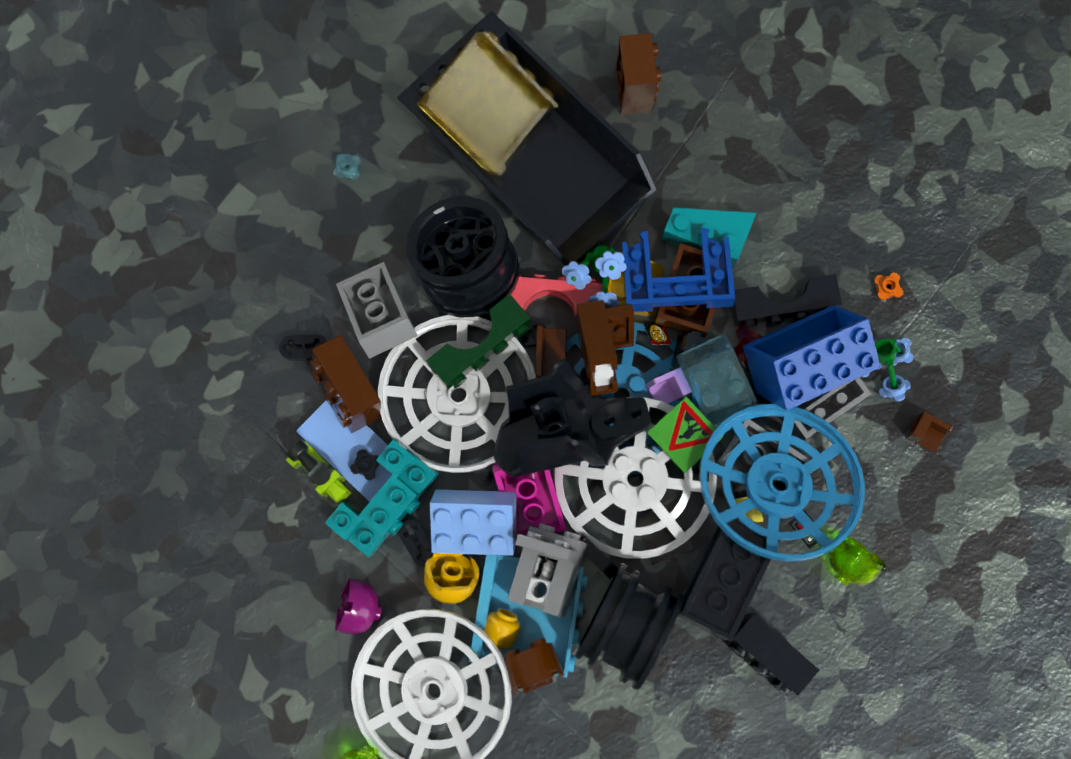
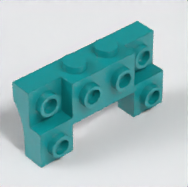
(390, 504)

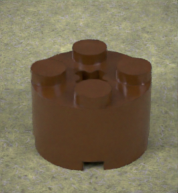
(532, 667)

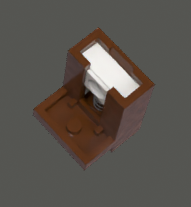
(599, 334)

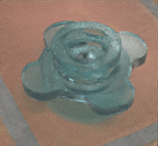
(346, 159)

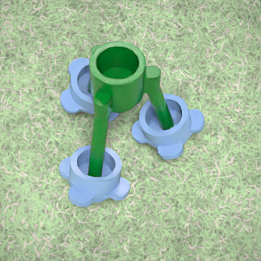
(890, 353)

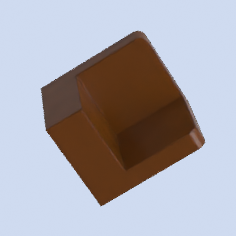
(928, 431)

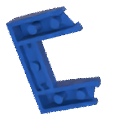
(712, 288)

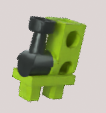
(328, 481)

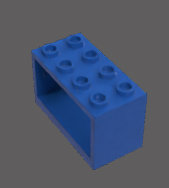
(811, 356)

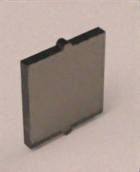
(663, 537)

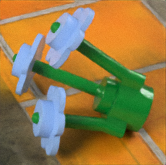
(603, 261)

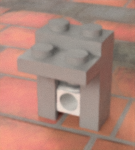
(538, 546)

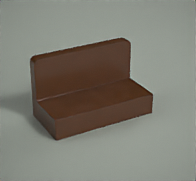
(550, 348)

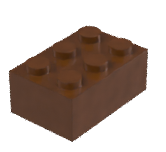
(637, 73)
(686, 317)
(345, 384)

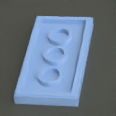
(341, 447)

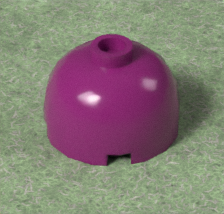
(357, 608)

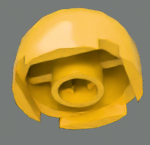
(450, 577)

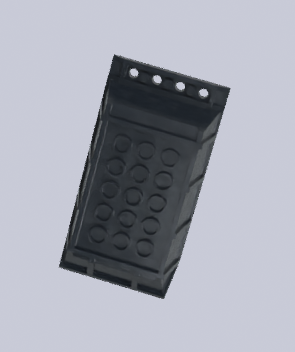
(569, 174)

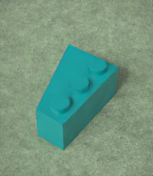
(686, 224)

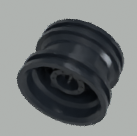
(630, 627)

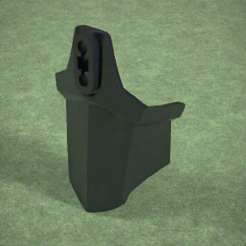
(560, 423)

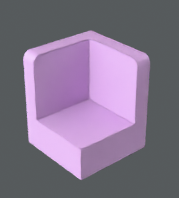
(669, 387)

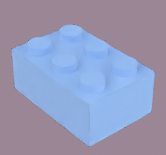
(473, 522)

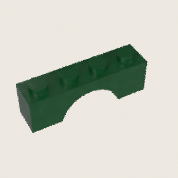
(454, 364)

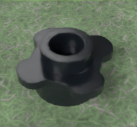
(358, 466)

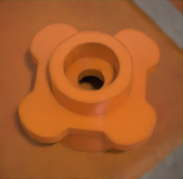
(885, 293)

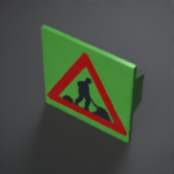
(683, 434)

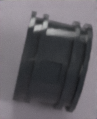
(453, 257)

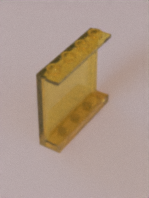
(486, 102)

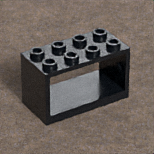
(725, 582)

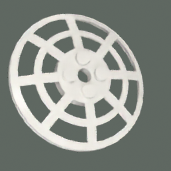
(439, 398)
(634, 497)
(416, 683)

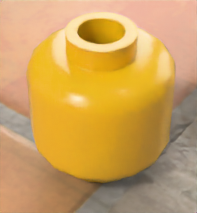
(502, 628)

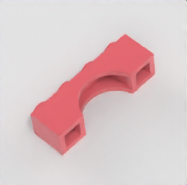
(539, 286)

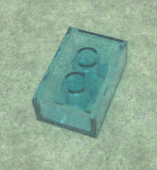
(717, 379)

